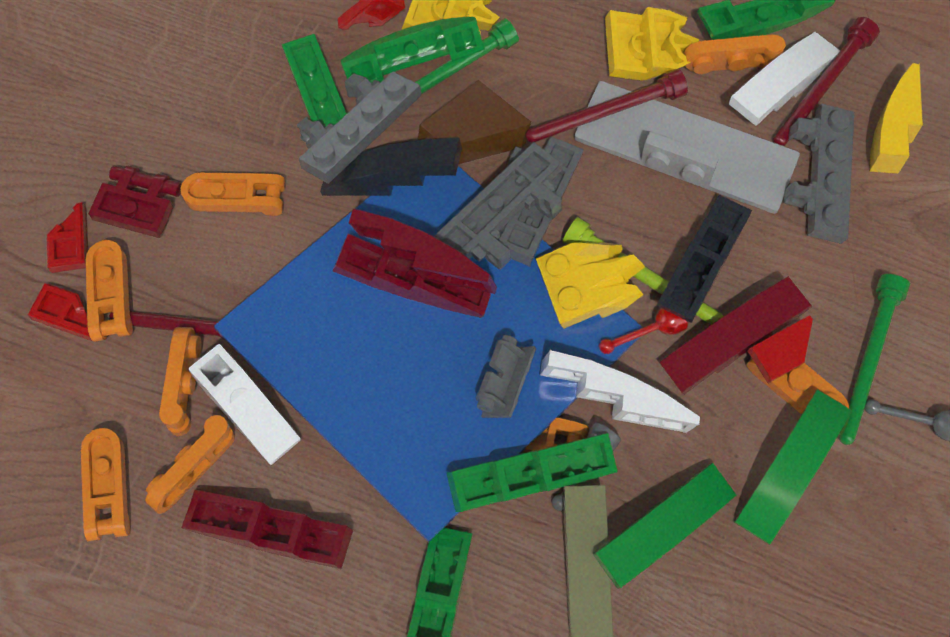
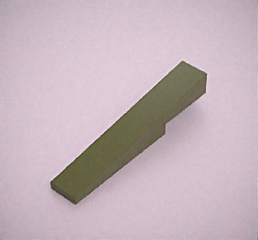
(586, 580)

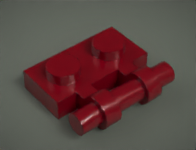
(132, 209)

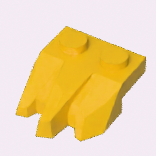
(431, 10)
(645, 43)
(589, 280)

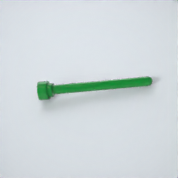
(501, 36)
(890, 291)

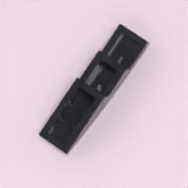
(398, 164)
(704, 259)

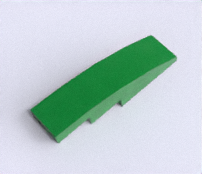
(531, 472)
(664, 526)
(440, 584)

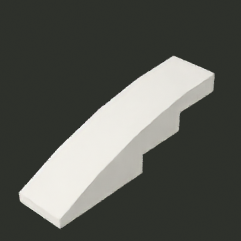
(784, 78)
(631, 398)

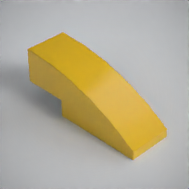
(898, 124)

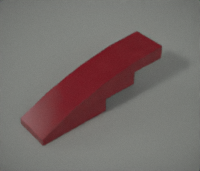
(431, 257)
(397, 276)
(735, 334)
(267, 529)

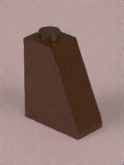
(481, 122)

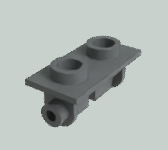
(501, 391)

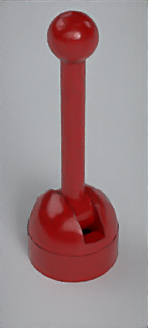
(665, 322)

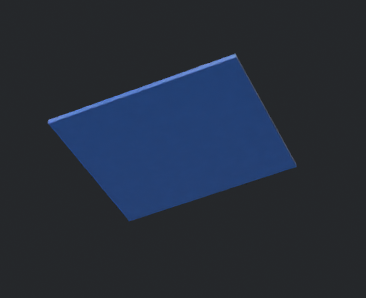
(400, 377)

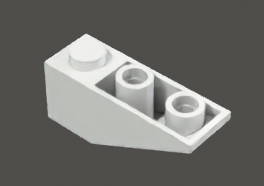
(244, 404)

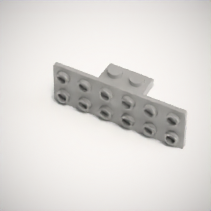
(692, 149)

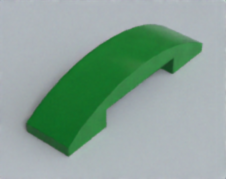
(757, 16)
(414, 46)
(793, 467)

